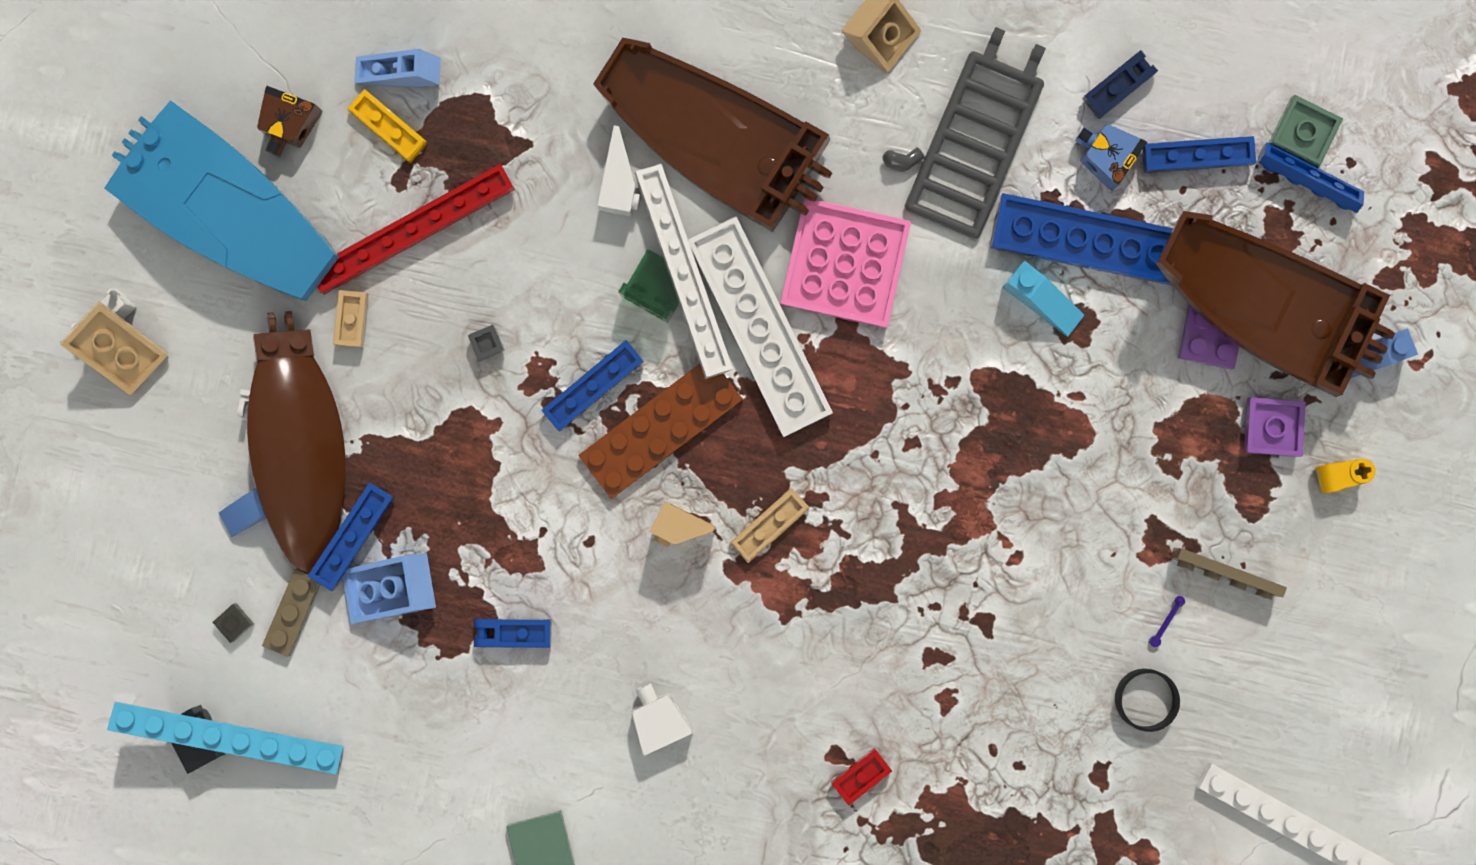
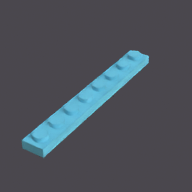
(224, 737)

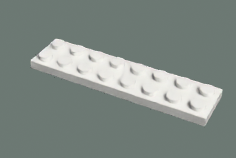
(759, 327)

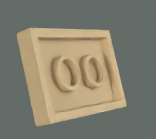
(114, 348)

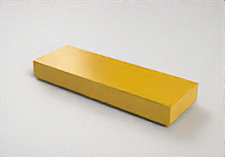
(387, 126)

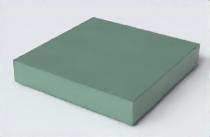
(1305, 130)
(540, 841)

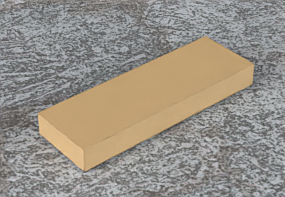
(769, 525)

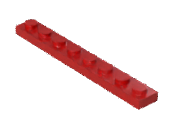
(417, 227)

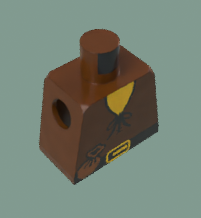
(286, 119)

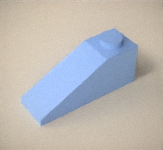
(399, 69)

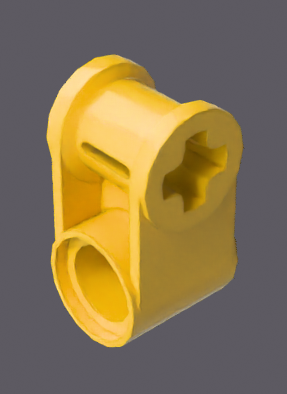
(1340, 475)

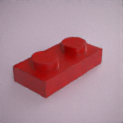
(861, 776)

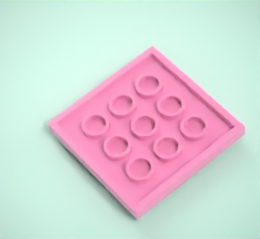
(845, 263)

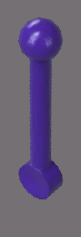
(1155, 640)

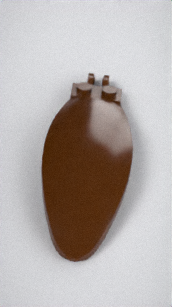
(295, 444)

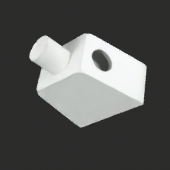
(658, 720)

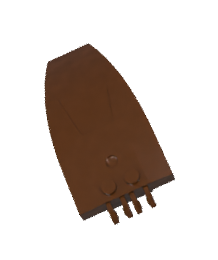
(715, 132)
(1276, 302)

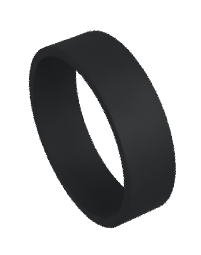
(1175, 700)

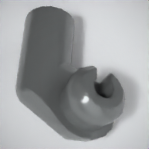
(902, 162)

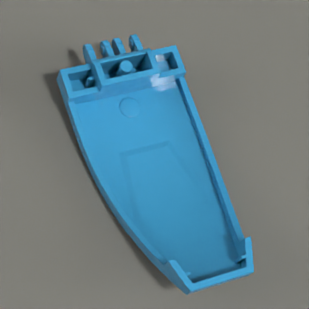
(219, 204)

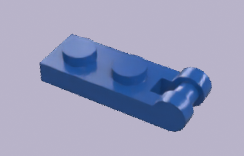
(513, 633)

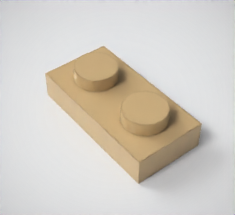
(350, 319)

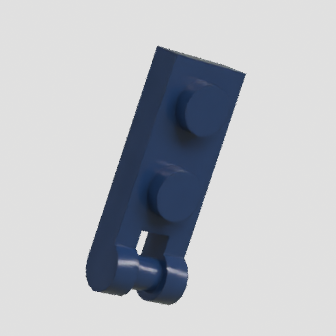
(1119, 85)

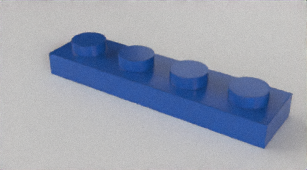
(1199, 154)
(1311, 177)
(592, 386)
(351, 536)

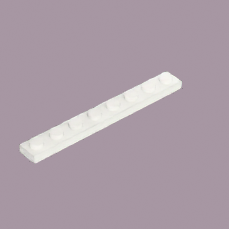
(683, 271)
(1285, 819)

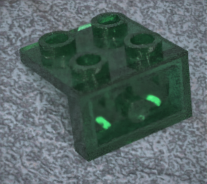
(651, 287)

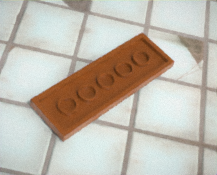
(659, 429)

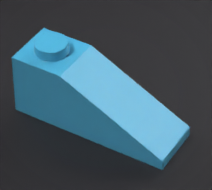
(1043, 298)

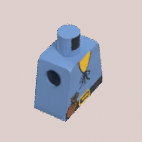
(1109, 153)

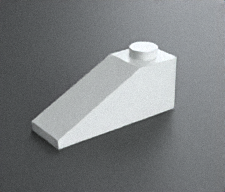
(618, 186)

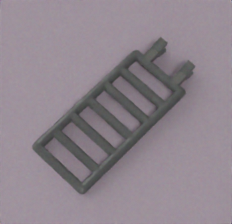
(1005, 157)

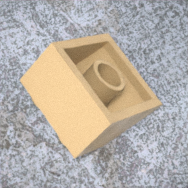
(881, 31)
(677, 526)

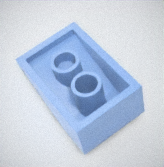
(389, 588)

